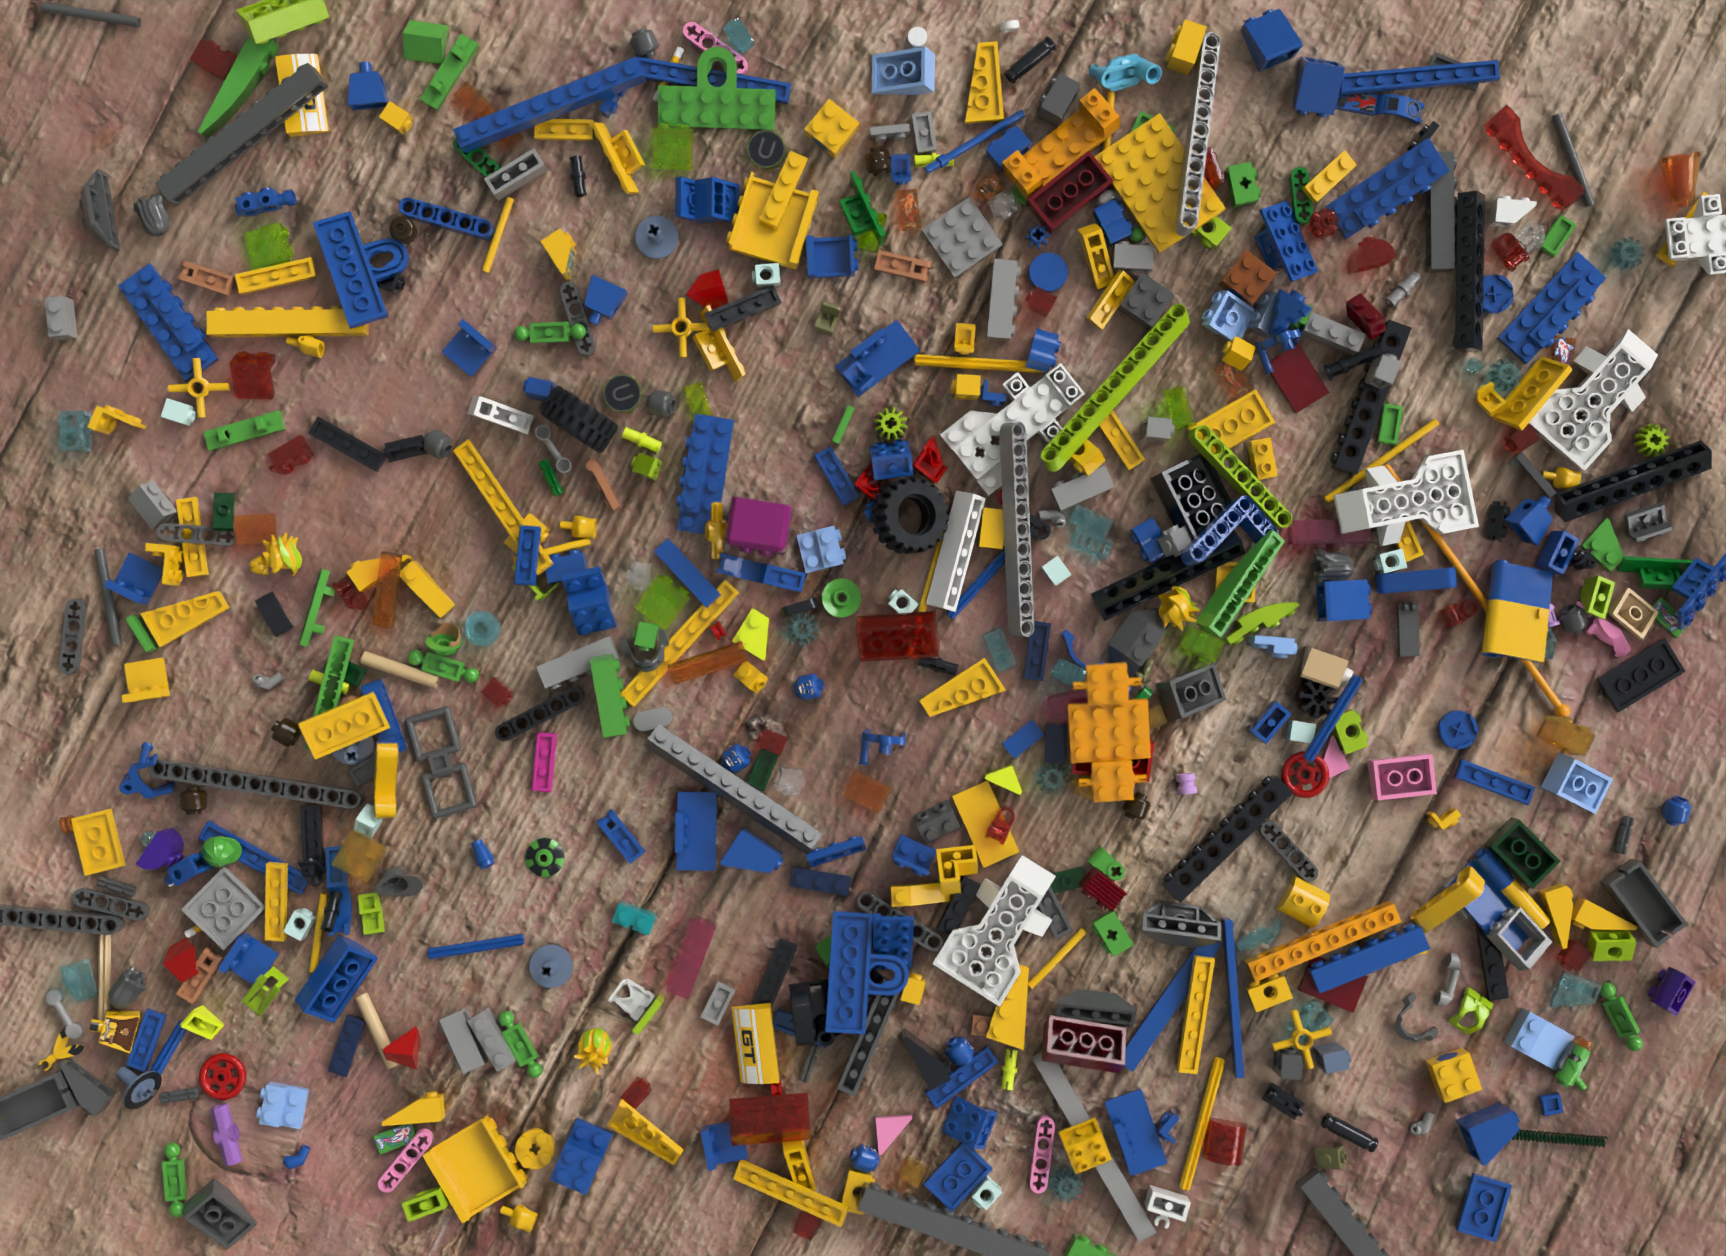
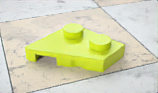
(754, 634)

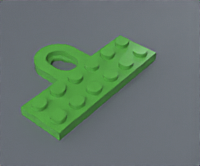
(717, 106)

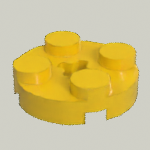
(541, 1139)

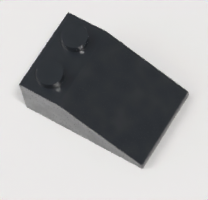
(930, 1063)

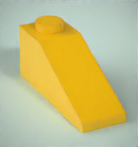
(1096, 254)
(365, 573)
(426, 588)
(917, 894)
(1558, 907)
(1594, 917)
(422, 1110)
(799, 1164)

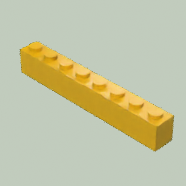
(281, 322)

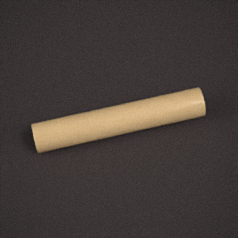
(399, 669)
(374, 1025)

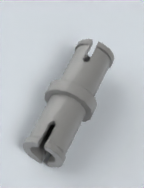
(1402, 289)

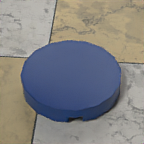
(1048, 272)
(1497, 294)
(1457, 729)

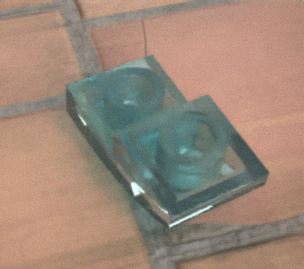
(1090, 521)
(999, 649)

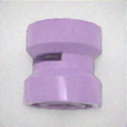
(1186, 783)

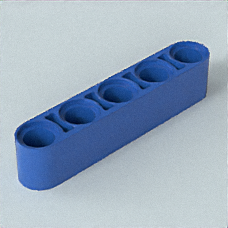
(438, 215)

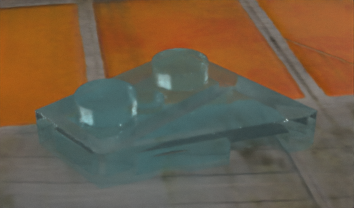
(1259, 936)
(1574, 990)

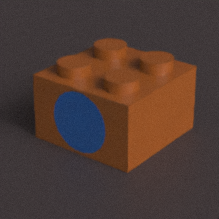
(1247, 278)

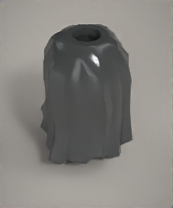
(152, 215)
(1331, 566)
(127, 988)

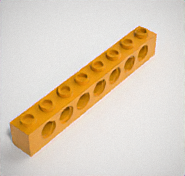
(1322, 941)

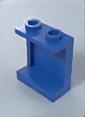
(831, 257)

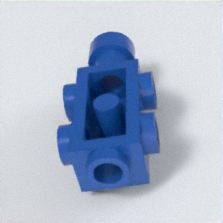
(263, 201)

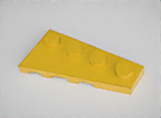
(985, 92)
(180, 618)
(969, 686)
(1010, 1018)
(642, 1132)

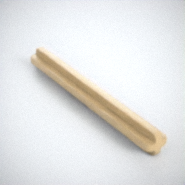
(104, 974)

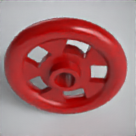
(1297, 789)
(212, 1063)

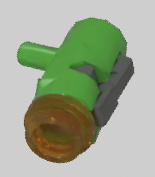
(1573, 1063)

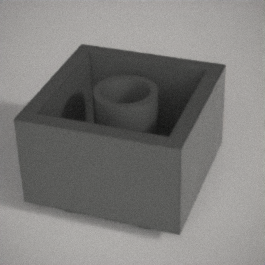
(1060, 96)
(1145, 301)

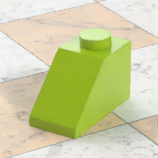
(646, 466)
(1597, 595)

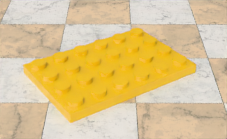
(1148, 178)

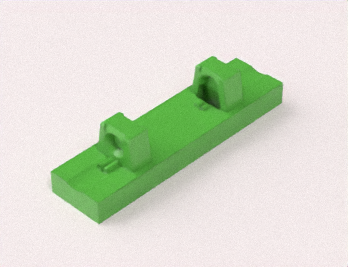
(449, 72)
(244, 430)
(309, 624)

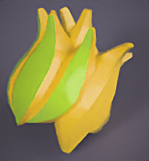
(282, 554)
(1177, 607)
(594, 1048)

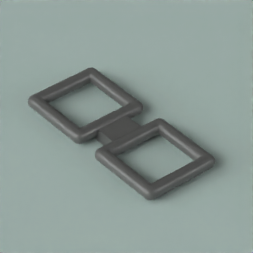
(440, 762)

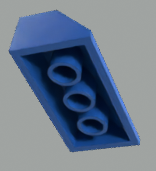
(335, 979)

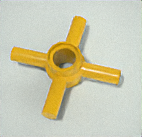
(690, 327)
(207, 387)
(1304, 1047)

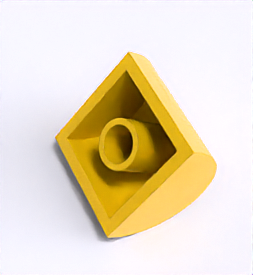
(1304, 902)

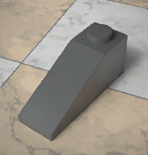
(88, 1090)

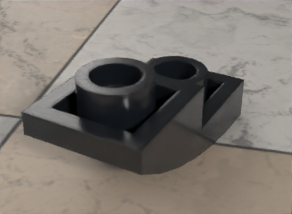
(274, 613)

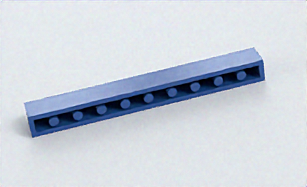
(550, 105)

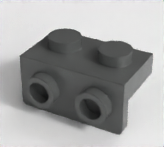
(1646, 522)
(936, 821)

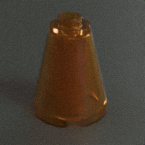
(1681, 176)

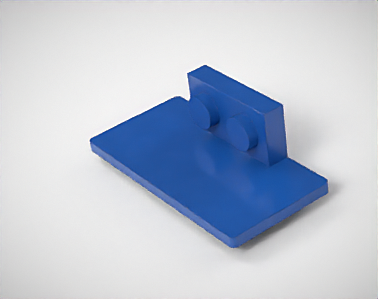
(1284, 243)
(881, 353)
(1697, 585)
(696, 831)
(893, 937)
(1135, 1132)

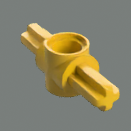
(716, 530)

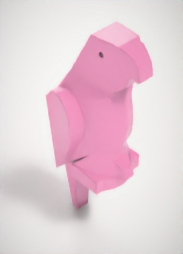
(1608, 632)

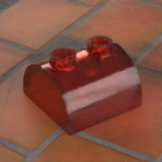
(1370, 255)
(1224, 1142)

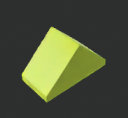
(1005, 778)
(202, 1023)

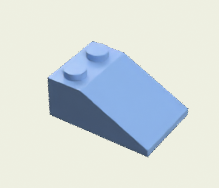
(904, 72)
(1576, 782)
(1538, 1038)

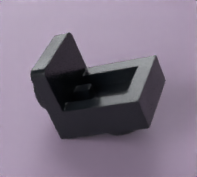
(393, 284)

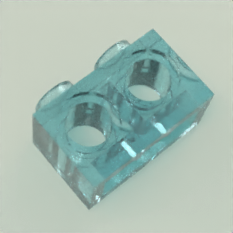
(79, 430)
(1306, 1019)

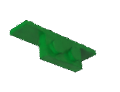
(859, 213)
(1655, 572)

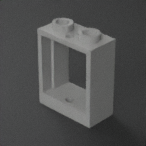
(1534, 950)

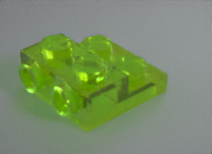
(673, 147)
(268, 246)
(663, 601)

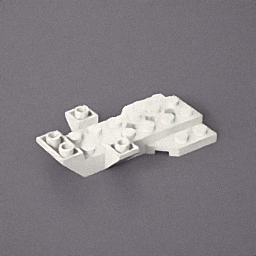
(1701, 236)
(1611, 381)
(1032, 406)
(1391, 503)
(1010, 912)

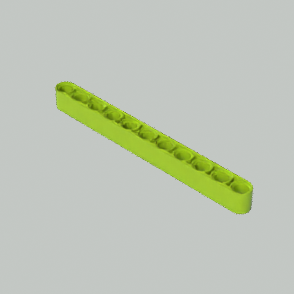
(1115, 387)

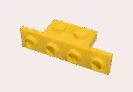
(622, 155)
(717, 350)

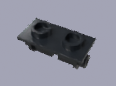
(404, 448)
(1499, 513)
(1583, 560)
(312, 871)
(1283, 1101)

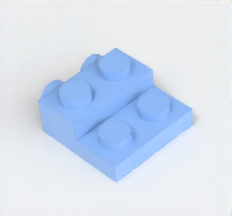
(1227, 315)
(821, 549)
(1277, 646)
(282, 1105)

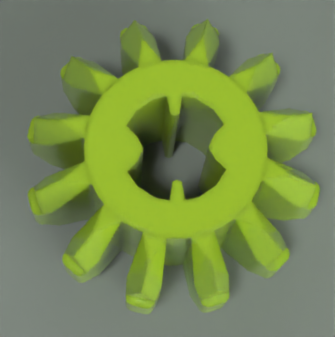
(885, 419)
(1654, 433)

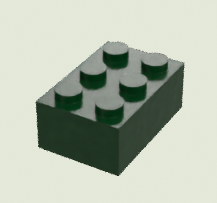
(1522, 853)

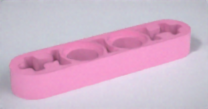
(716, 43)
(1042, 1154)
(405, 1160)

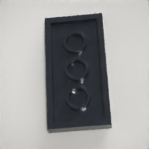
(1640, 675)

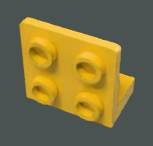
(105, 418)
(173, 561)
(146, 680)
(1085, 1145)

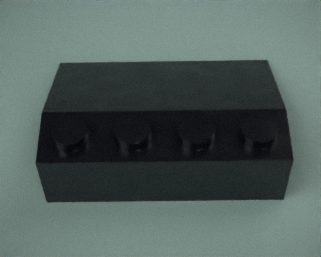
(1191, 493)

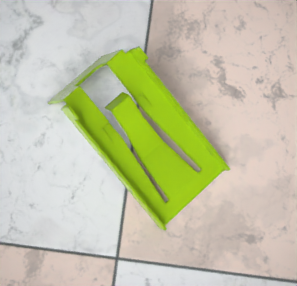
(540, 594)
(255, 1003)

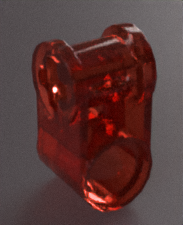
(1512, 251)
(347, 591)
(1457, 612)
(1000, 826)

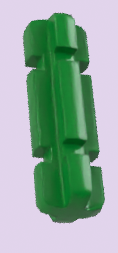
(550, 477)

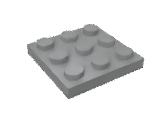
(961, 237)
(224, 908)

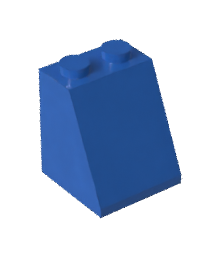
(1270, 39)
(1317, 86)
(1343, 600)
(752, 853)
(1488, 1131)

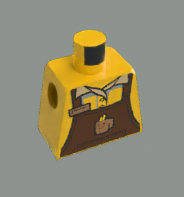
(117, 1029)

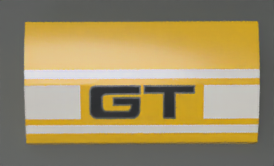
(313, 116)
(755, 1044)

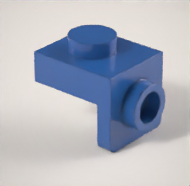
(900, 168)
(857, 376)
(993, 399)
(1166, 1123)

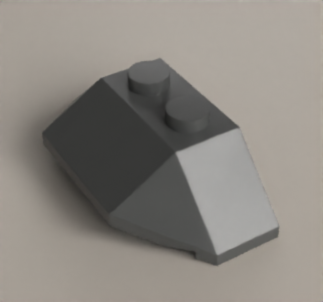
(98, 209)
(1136, 639)
(1181, 925)
(1097, 1007)

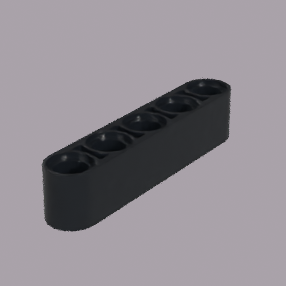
(530, 715)

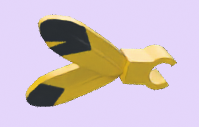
(61, 1051)

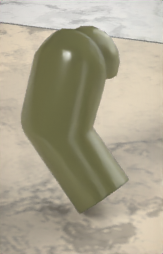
(1146, 671)

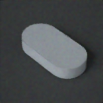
(651, 718)

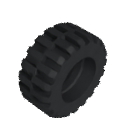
(579, 419)
(932, 511)

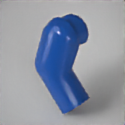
(297, 1160)

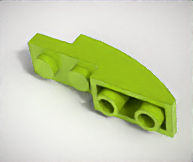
(1267, 616)

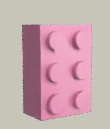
(1401, 776)

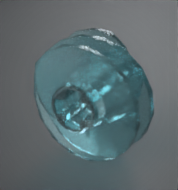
(475, 621)

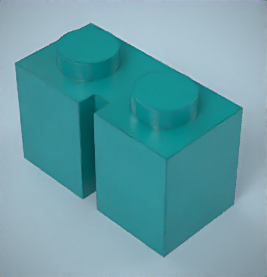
(639, 918)

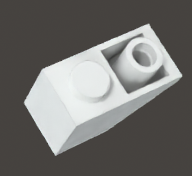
(1508, 211)

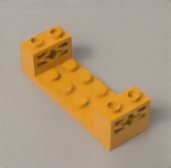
(1063, 145)

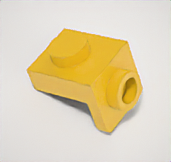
(964, 338)
(1489, 399)
(751, 677)
(1446, 820)

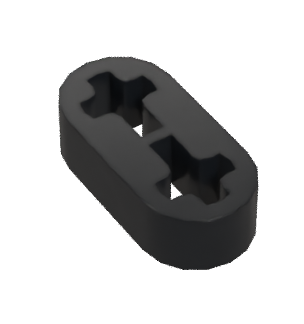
(1038, 523)
(799, 607)

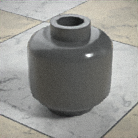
(644, 43)
(661, 403)
(437, 444)
(1573, 619)

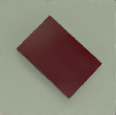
(1297, 378)
(1344, 996)

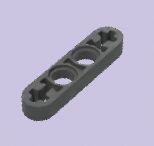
(579, 318)
(196, 538)
(68, 636)
(1288, 850)
(111, 901)

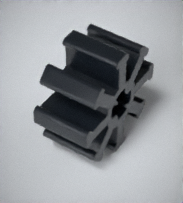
(1316, 704)

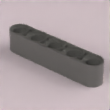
(876, 902)

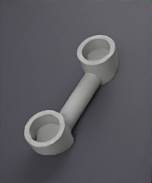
(543, 434)
(1443, 998)
(73, 1029)

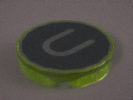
(766, 149)
(622, 393)

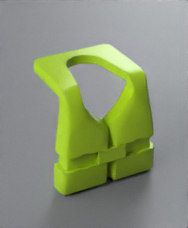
(1472, 1003)

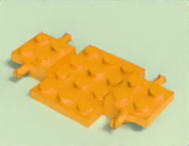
(1109, 731)

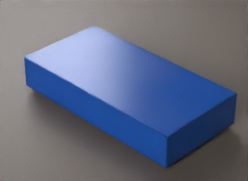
(1023, 739)

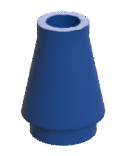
(483, 856)

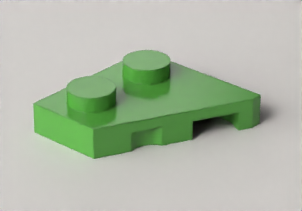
(1604, 545)

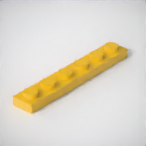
(1195, 1014)
(791, 1193)

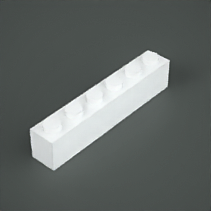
(955, 551)

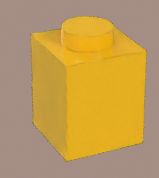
(396, 118)
(1238, 353)
(914, 989)

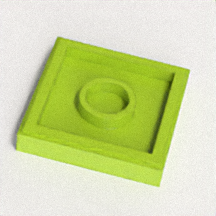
(649, 1014)

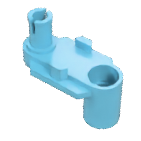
(1125, 72)

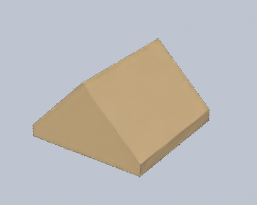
(1633, 613)
(1323, 667)

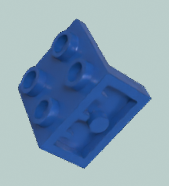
(469, 349)
(891, 459)
(136, 579)
(914, 855)
(248, 958)
(969, 1123)
(718, 1145)

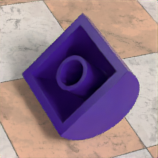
(163, 850)
(1671, 991)

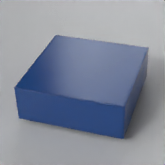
(1550, 1103)

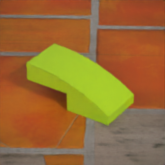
(371, 913)

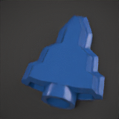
(1288, 310)

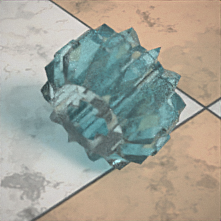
(738, 35)
(1631, 248)
(1510, 370)
(796, 630)
(1068, 672)
(1049, 784)
(1073, 1187)

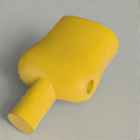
(308, 345)
(1563, 477)
(581, 527)
(520, 1217)

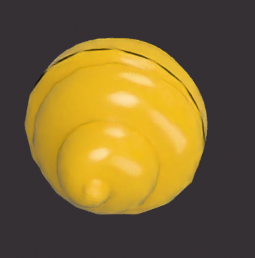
(258, 565)

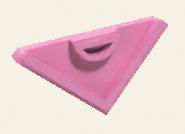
(1334, 759)
(889, 1128)

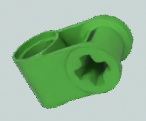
(1104, 862)

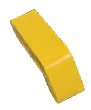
(385, 780)
(1451, 900)

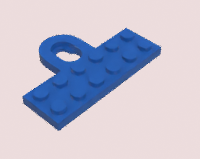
(351, 267)
(850, 971)

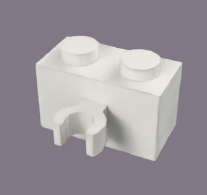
(1166, 1205)

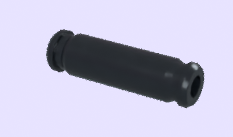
(1030, 60)
(1349, 1132)

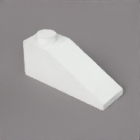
(500, 414)

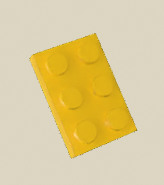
(98, 842)

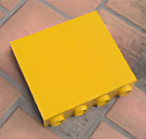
(763, 241)
(475, 1168)

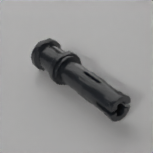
(1344, 365)

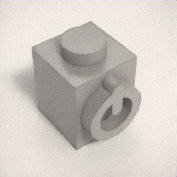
(1175, 540)

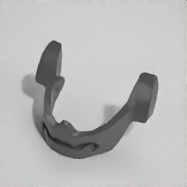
(647, 665)
(1429, 1034)

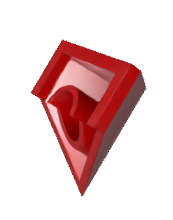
(708, 290)
(930, 462)
(867, 484)
(181, 960)
(404, 1049)

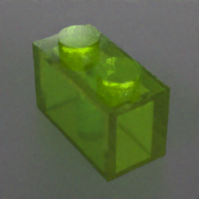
(1179, 408)
(1200, 644)

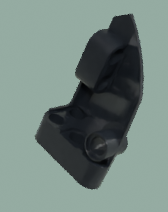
(810, 1010)

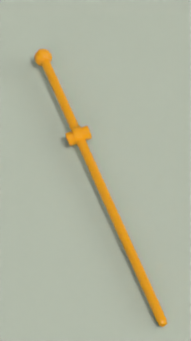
(1560, 709)

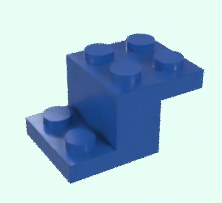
(706, 199)
(589, 600)
(581, 1156)

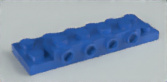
(1388, 188)
(1552, 308)
(168, 320)
(704, 471)

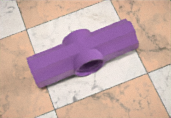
(226, 1134)

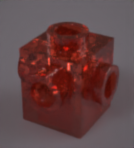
(1317, 225)

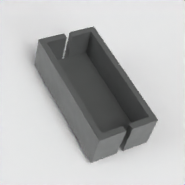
(1644, 902)
(35, 1104)

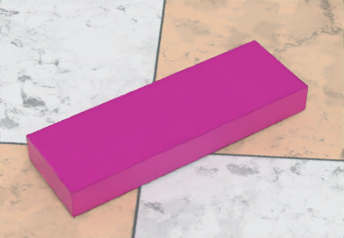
(544, 762)

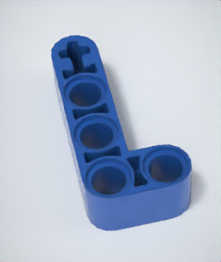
(1416, 580)
(394, 733)

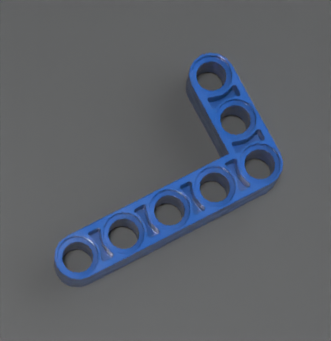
(1242, 516)

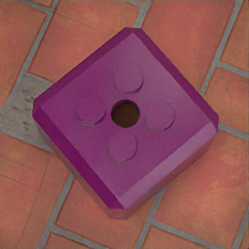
(758, 526)

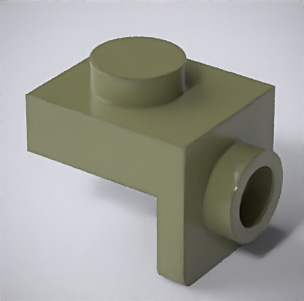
(827, 319)
(1330, 1157)

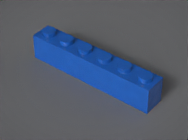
(1368, 958)

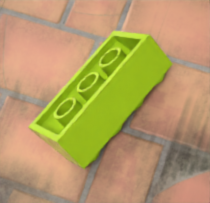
(278, 17)

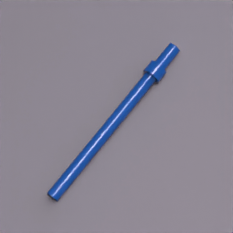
(943, 160)

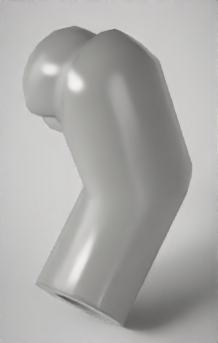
(1107, 196)
(1054, 515)
(267, 682)
(1423, 1126)

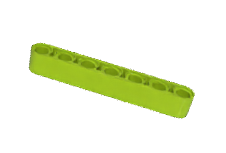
(1231, 473)

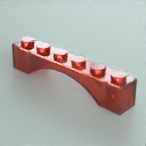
(1507, 130)

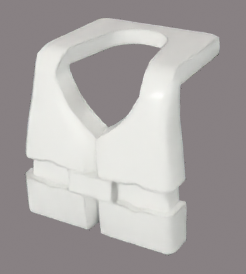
(637, 1001)

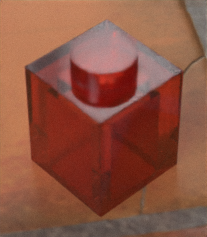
(1040, 301)
(1521, 439)
(498, 692)
(772, 741)
(1573, 956)
(636, 1092)
(806, 1225)

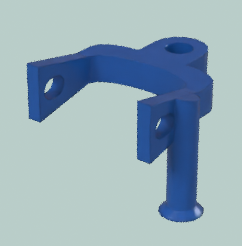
(1286, 339)
(884, 740)
(132, 781)

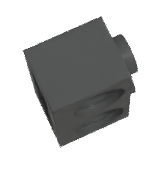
(1288, 1063)

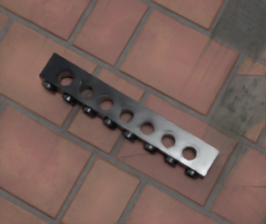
(1470, 271)
(1350, 465)
(1633, 481)
(1161, 578)
(1280, 794)

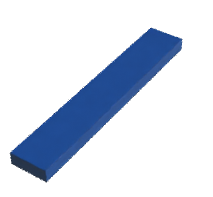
(256, 857)

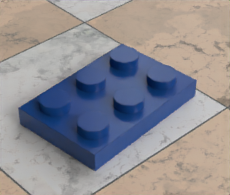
(957, 1176)
(1483, 1207)

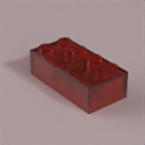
(898, 636)
(769, 1119)

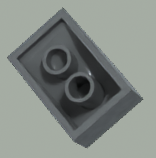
(1191, 692)
(218, 1214)

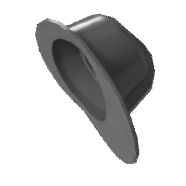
(396, 883)

